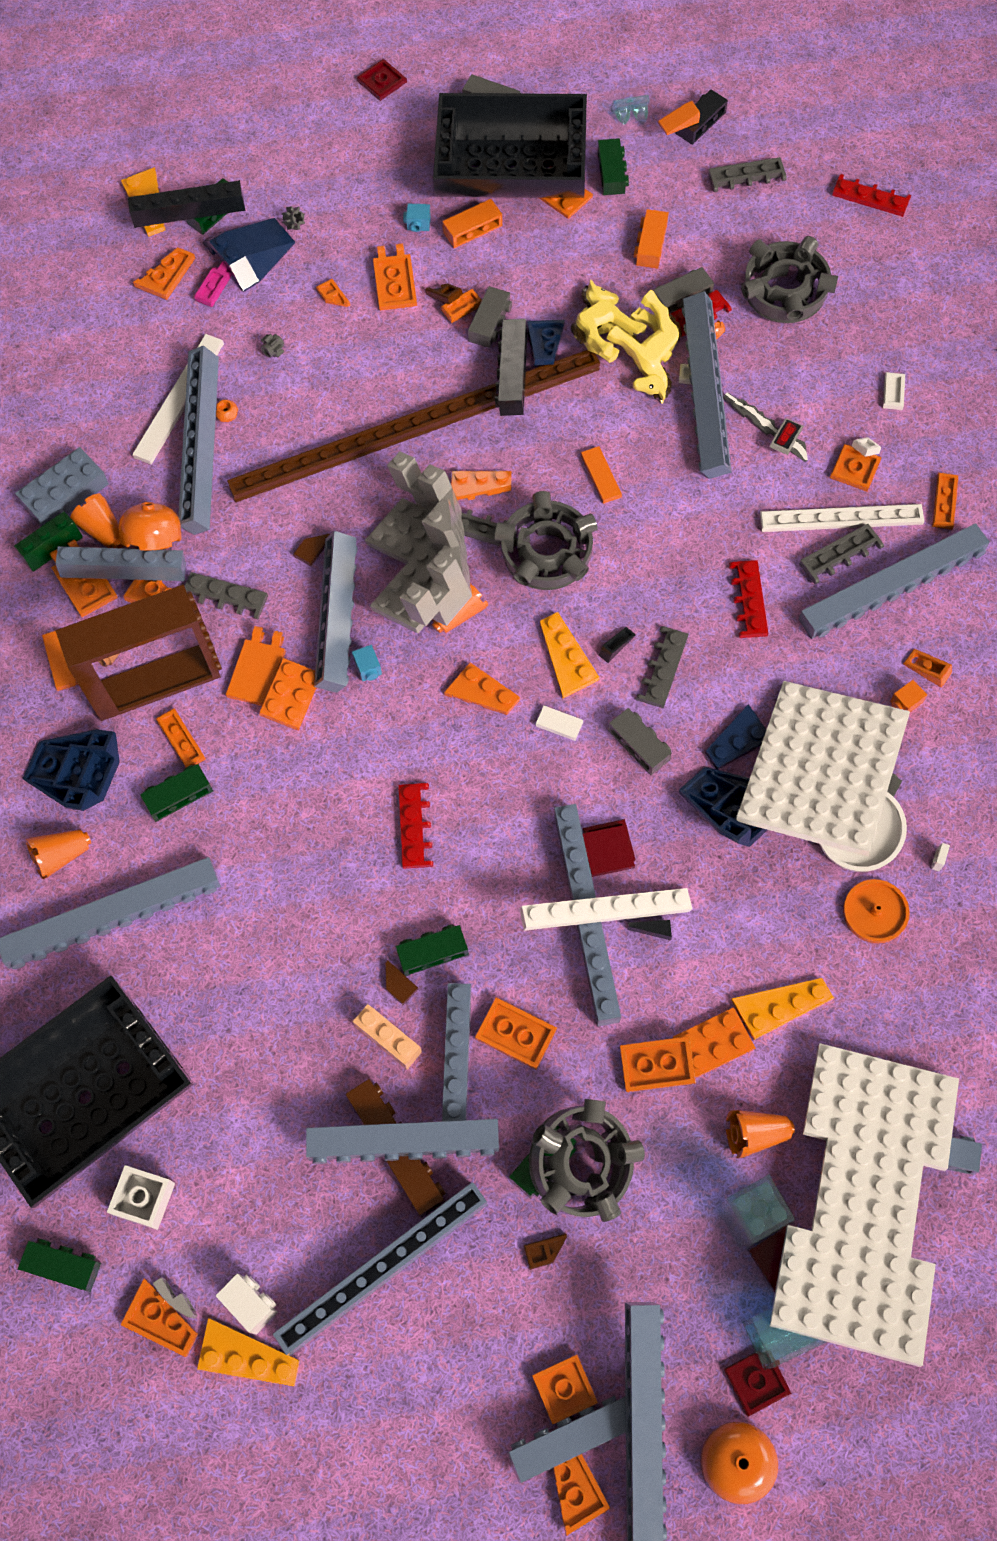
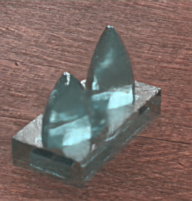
(638, 105)

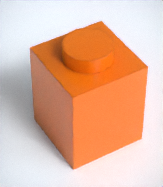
(908, 697)

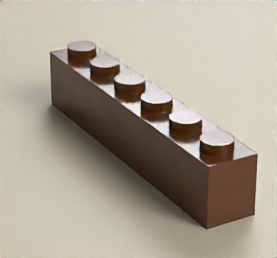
(410, 1173)

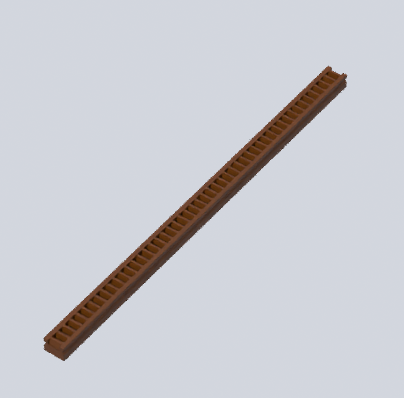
(404, 428)

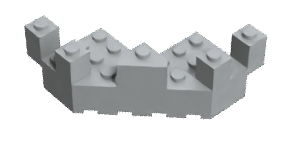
(431, 545)

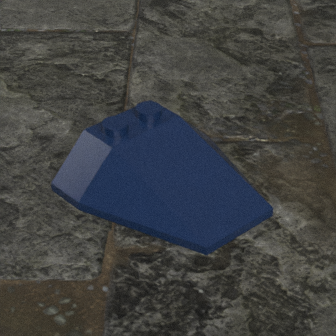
(251, 250)
(75, 768)
(718, 800)

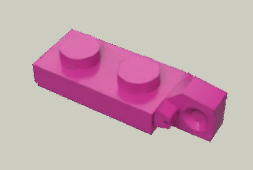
(213, 285)

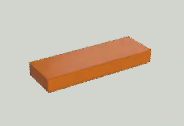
(601, 474)
(945, 501)
(61, 674)
(180, 738)

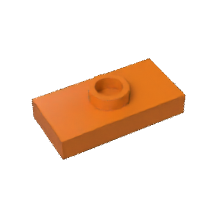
(461, 306)

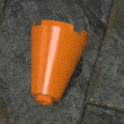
(98, 521)
(469, 610)
(56, 850)
(756, 1131)

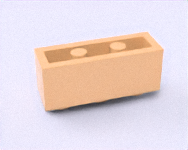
(387, 1036)

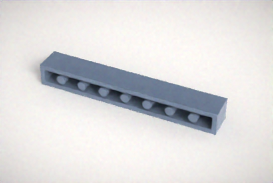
(335, 612)
(402, 1140)

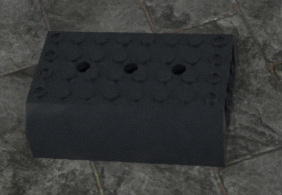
(507, 131)
(69, 1057)

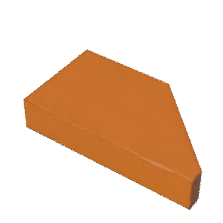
(332, 294)

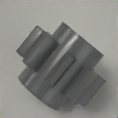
(293, 218)
(272, 345)

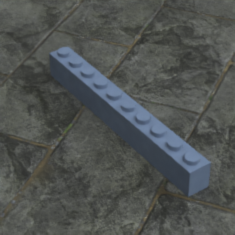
(706, 385)
(198, 440)
(893, 581)
(108, 913)
(590, 934)
(380, 1269)
(644, 1422)

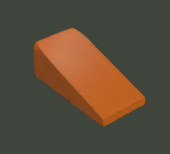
(680, 118)
(929, 667)

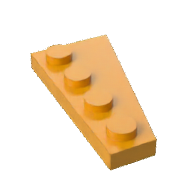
(144, 184)
(569, 661)
(775, 1007)
(242, 1356)

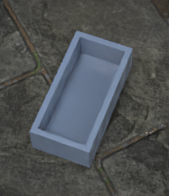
(62, 487)

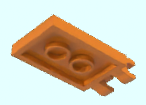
(394, 279)
(85, 593)
(256, 668)

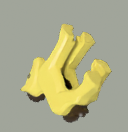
(600, 319)
(654, 349)

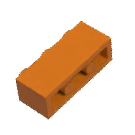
(472, 223)
(651, 238)

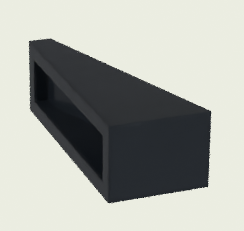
(616, 644)
(657, 928)

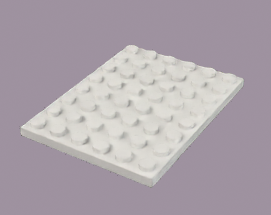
(824, 768)

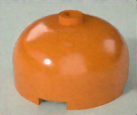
(149, 526)
(721, 1463)

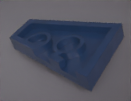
(545, 340)
(737, 739)

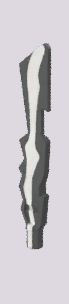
(764, 424)

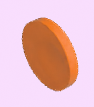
(876, 911)

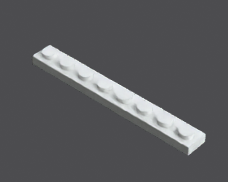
(605, 909)

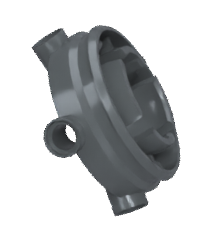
(795, 301)
(541, 570)
(561, 1183)

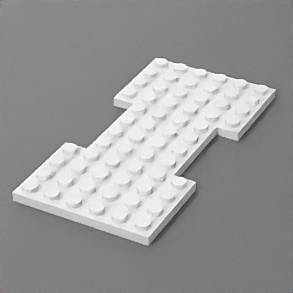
(855, 1269)

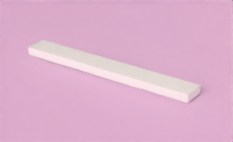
(170, 411)
(841, 517)

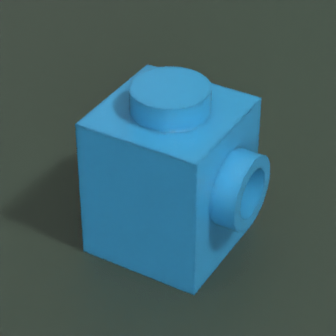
(417, 217)
(367, 663)

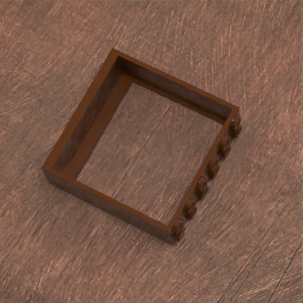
(132, 627)

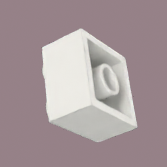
(141, 1197)
(247, 1303)

